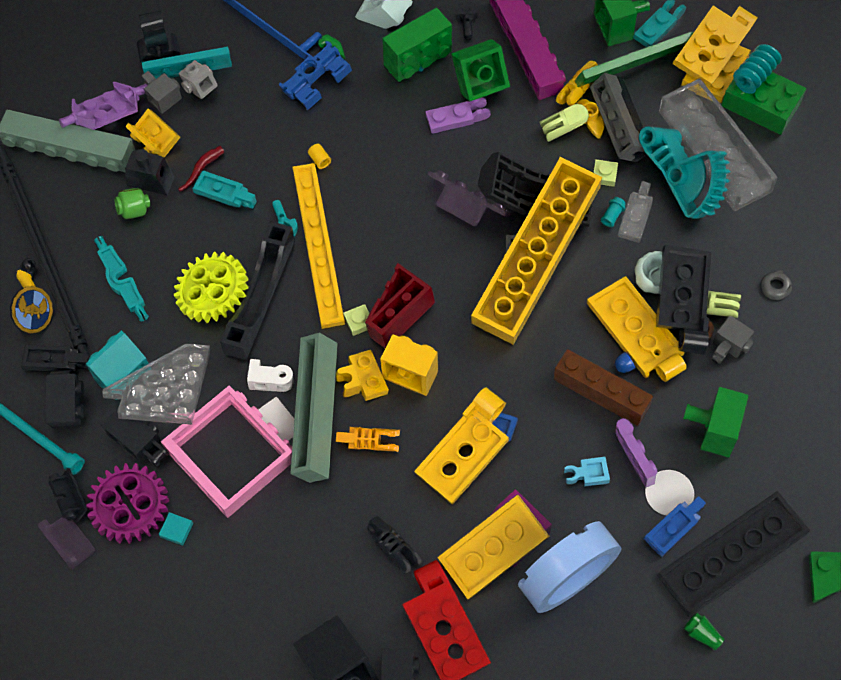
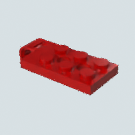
(437, 605)

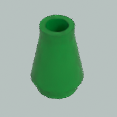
(703, 631)

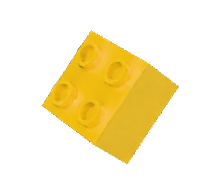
(409, 364)

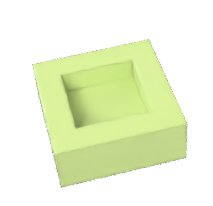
(607, 171)
(356, 319)

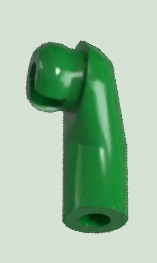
(335, 43)

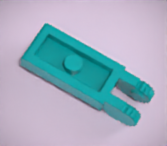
(659, 24)

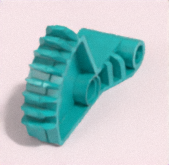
(665, 150)

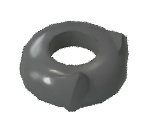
(776, 294)

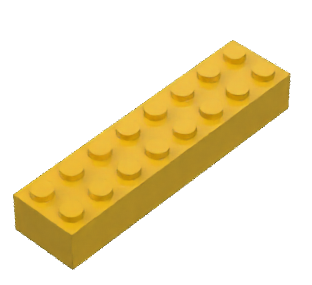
(536, 250)

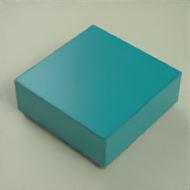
(176, 529)

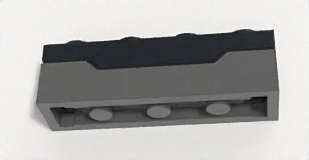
(619, 116)

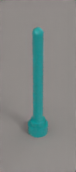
(68, 460)

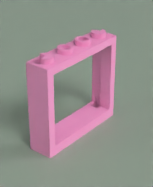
(204, 416)

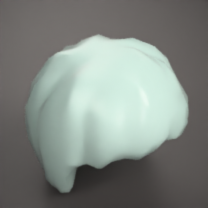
(648, 272)

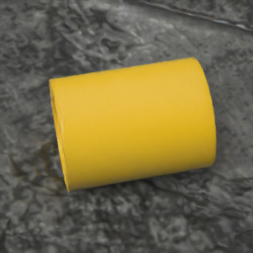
(319, 156)

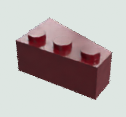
(399, 307)

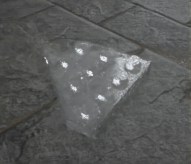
(164, 388)

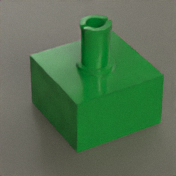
(618, 18)
(480, 70)
(721, 421)

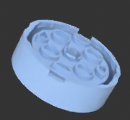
(569, 567)

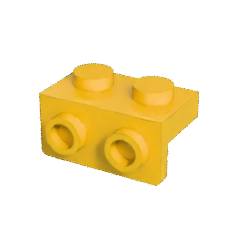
(153, 134)

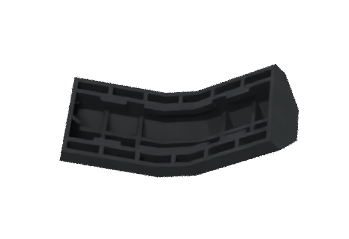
(514, 184)

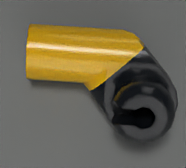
(26, 272)

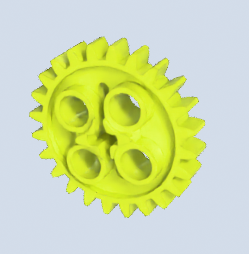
(211, 287)

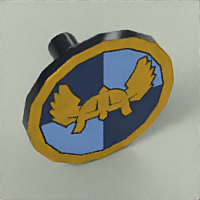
(31, 309)

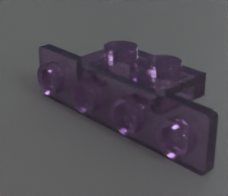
(462, 202)

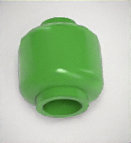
(132, 203)

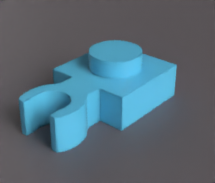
(592, 472)

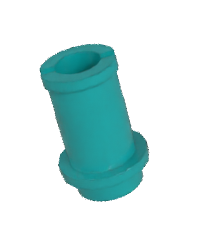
(612, 213)

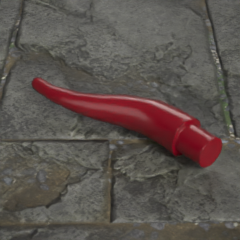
(204, 160)

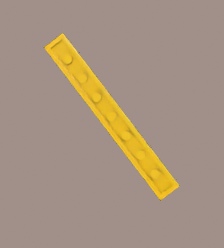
(318, 246)

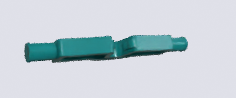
(126, 288)

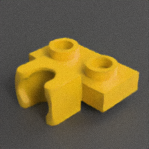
(362, 376)

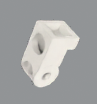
(269, 378)

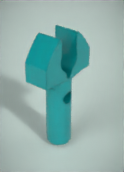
(282, 218)

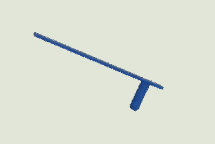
(299, 50)

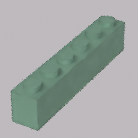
(70, 142)
(314, 408)

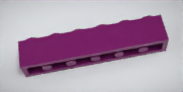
(530, 47)

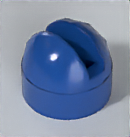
(624, 363)

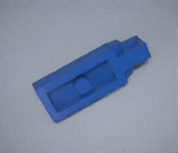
(674, 526)

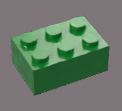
(417, 44)
(770, 105)

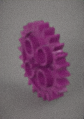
(107, 515)

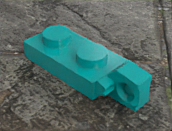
(223, 190)

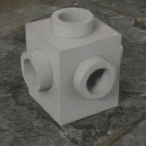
(198, 79)

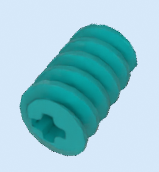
(757, 68)

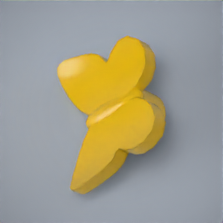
(595, 121)

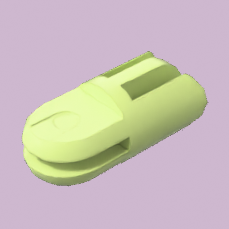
(564, 121)
(723, 304)

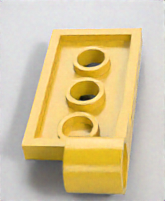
(729, 34)
(473, 430)

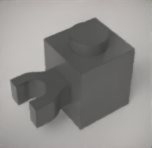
(161, 91)
(732, 339)

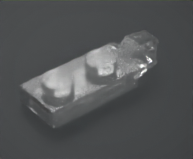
(636, 214)

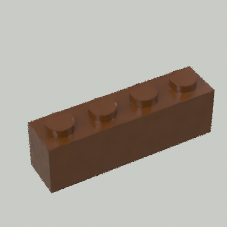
(602, 387)

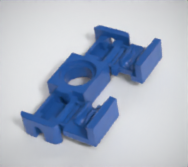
(301, 82)

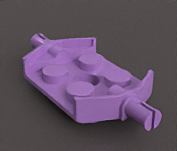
(118, 103)

